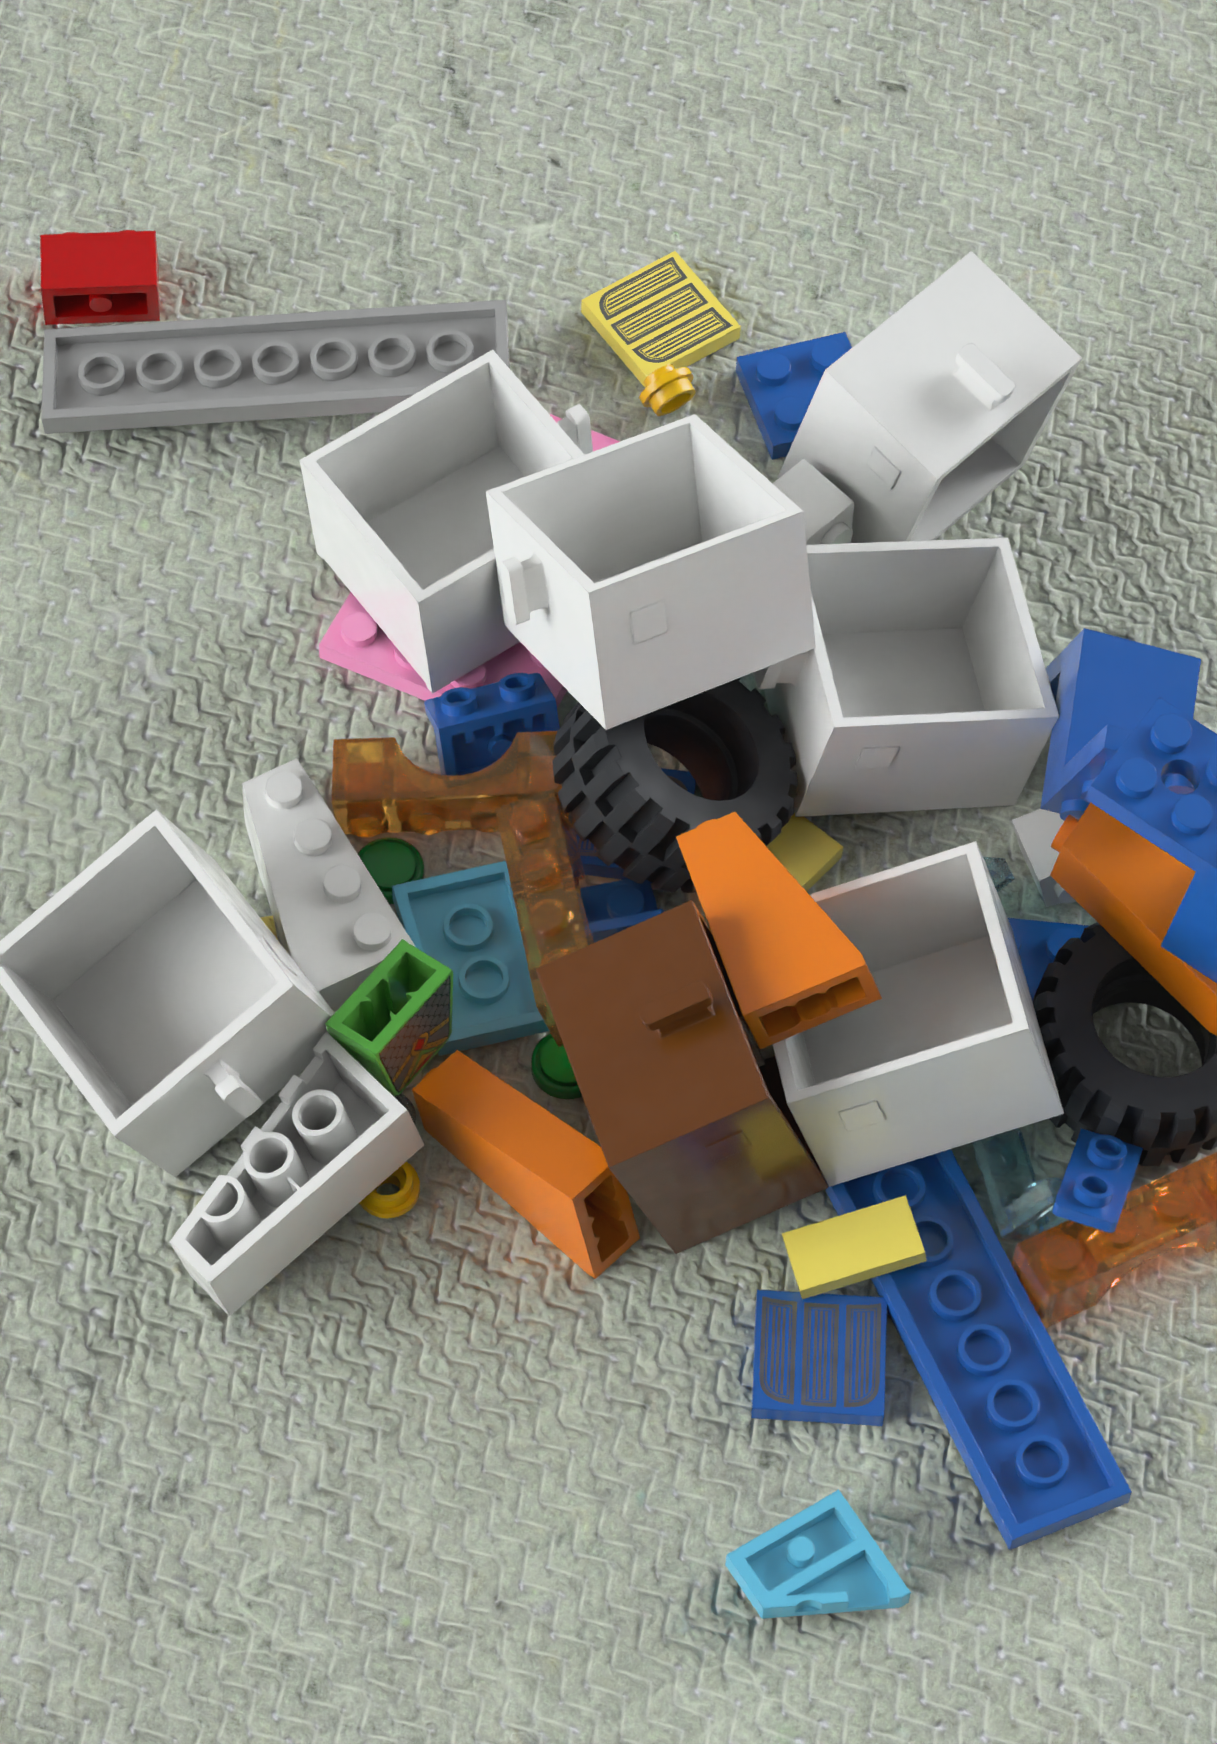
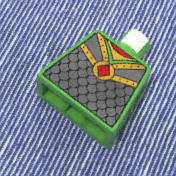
(397, 1017)

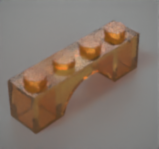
(387, 793)
(545, 885)
(1078, 1264)

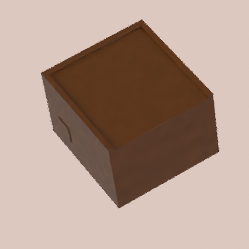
(675, 1082)

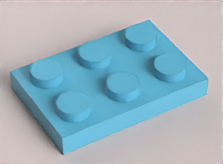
(474, 929)

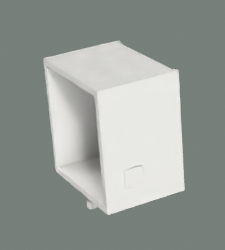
(935, 405)
(408, 512)
(652, 570)
(916, 681)
(163, 995)
(948, 1044)

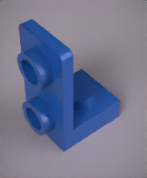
(1097, 1180)

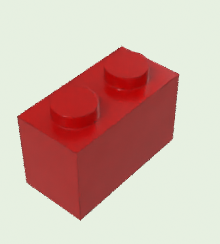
(99, 277)

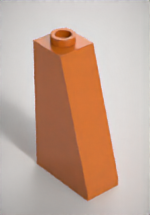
(1134, 896)
(773, 938)
(530, 1161)

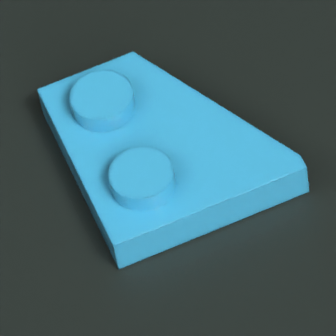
(817, 1565)

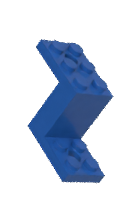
(1101, 695)
(1177, 823)

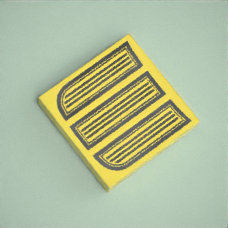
(660, 317)

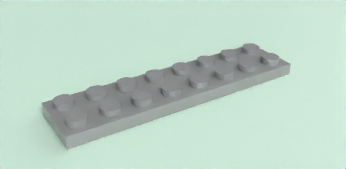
(259, 365)

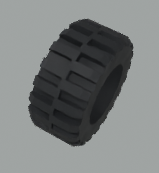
(637, 810)
(1095, 1088)

